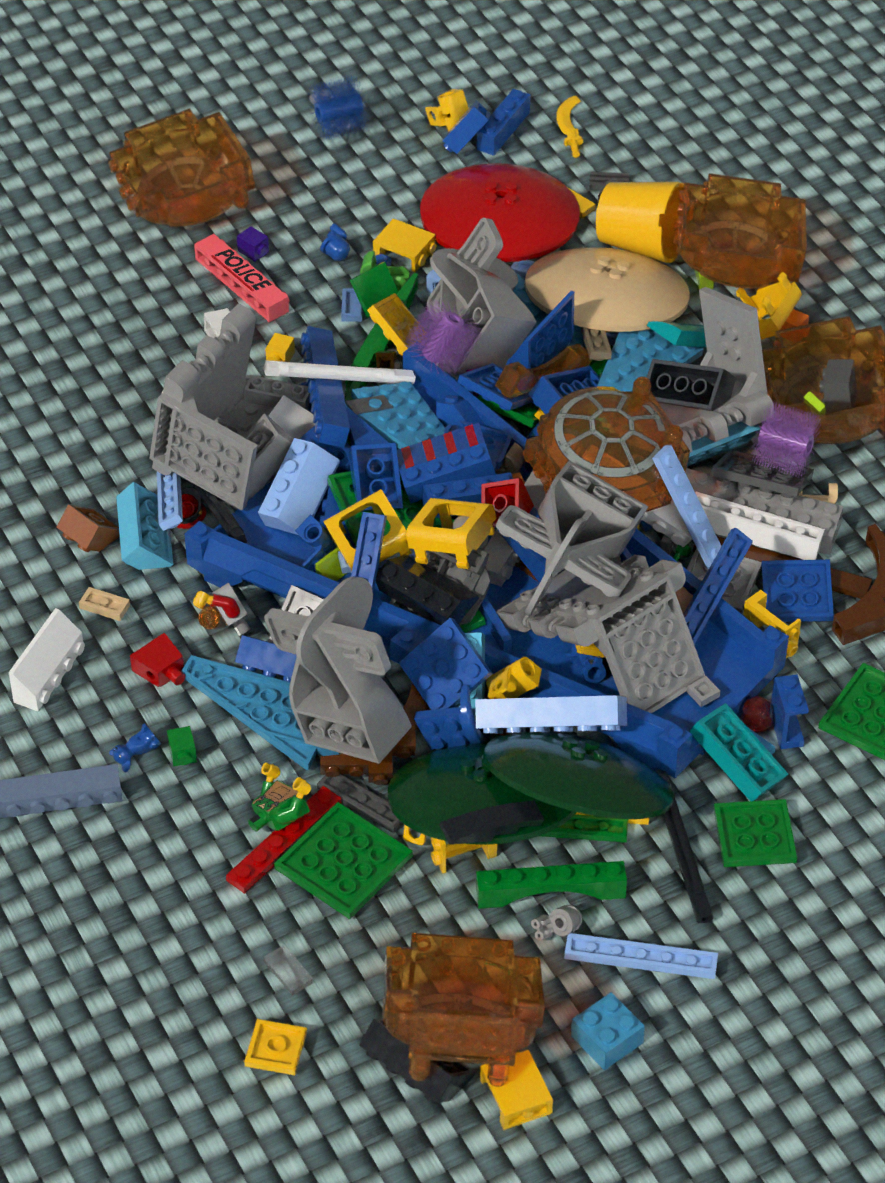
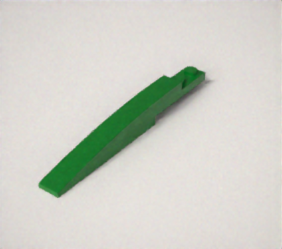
(376, 339)

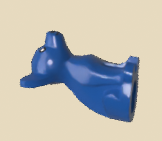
(592, 666)
(138, 744)

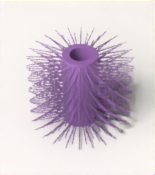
(443, 337)
(786, 439)

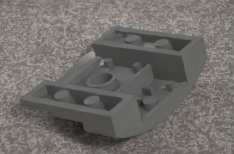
(474, 579)

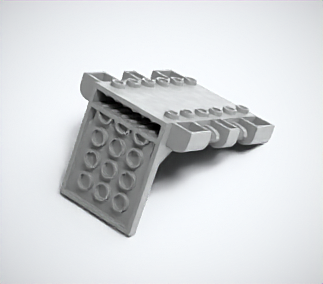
(736, 346)
(196, 394)
(636, 632)

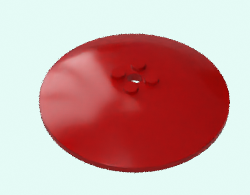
(531, 217)

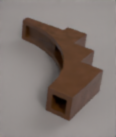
(867, 614)
(383, 772)

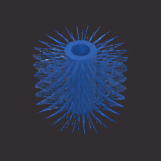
(334, 108)

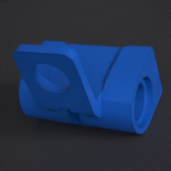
(318, 537)

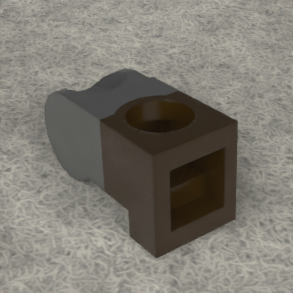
(389, 359)

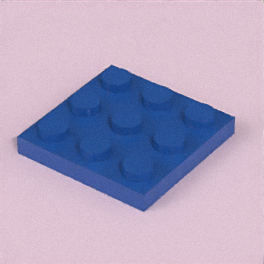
(483, 382)
(798, 589)
(444, 665)

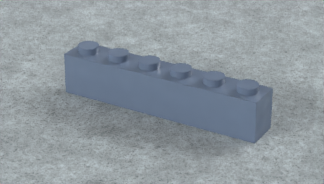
(60, 791)

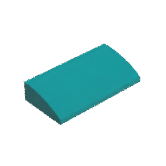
(680, 333)
(738, 752)

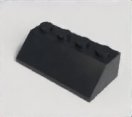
(690, 384)
(424, 590)
(444, 1078)

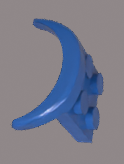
(451, 725)

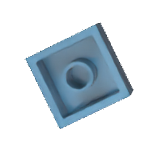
(607, 1031)

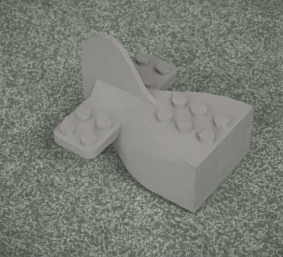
(483, 288)
(578, 530)
(337, 672)

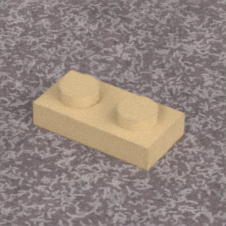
(104, 604)

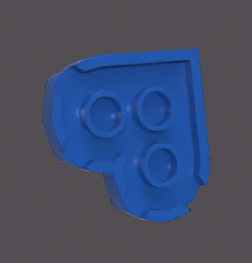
(496, 441)

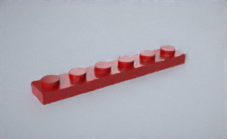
(264, 856)

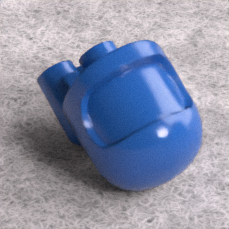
(336, 244)

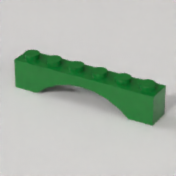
(505, 886)

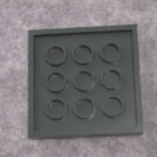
(740, 468)

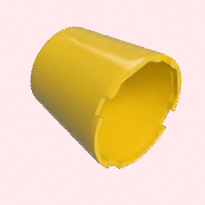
(639, 218)

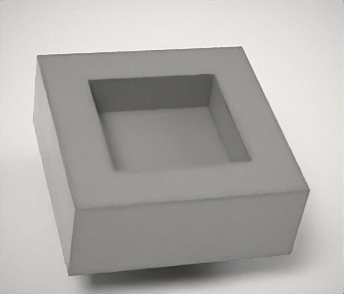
(703, 691)

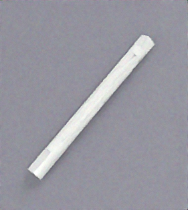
(335, 372)

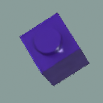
(252, 243)

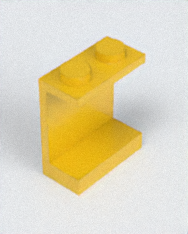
(406, 241)
(523, 1095)

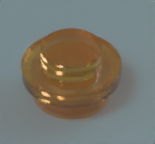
(209, 617)

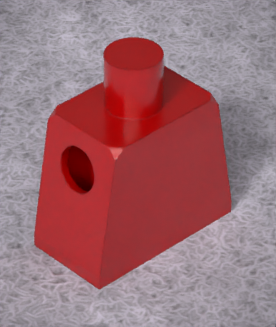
(159, 662)

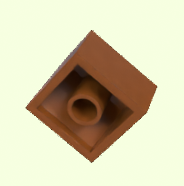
(87, 528)

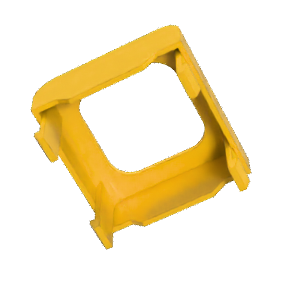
(776, 301)
(446, 539)
(392, 543)

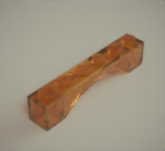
(518, 380)

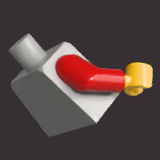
(227, 605)

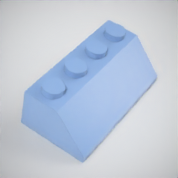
(298, 486)

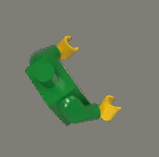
(278, 802)

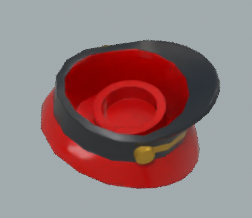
(192, 508)

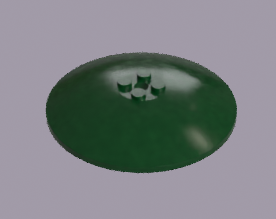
(578, 775)
(458, 783)

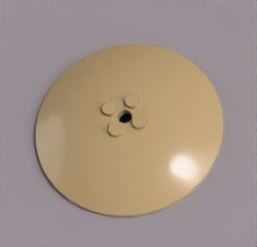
(611, 288)

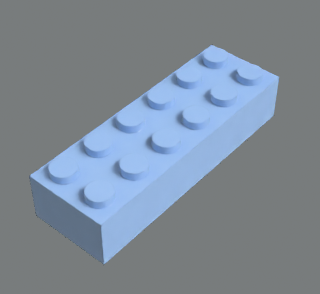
(551, 712)

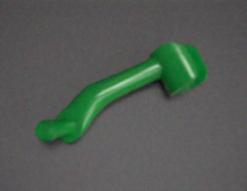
(684, 551)

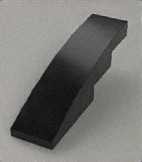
(491, 821)

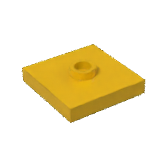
(275, 1047)

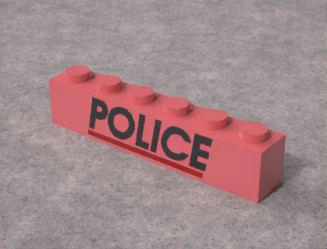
(242, 277)

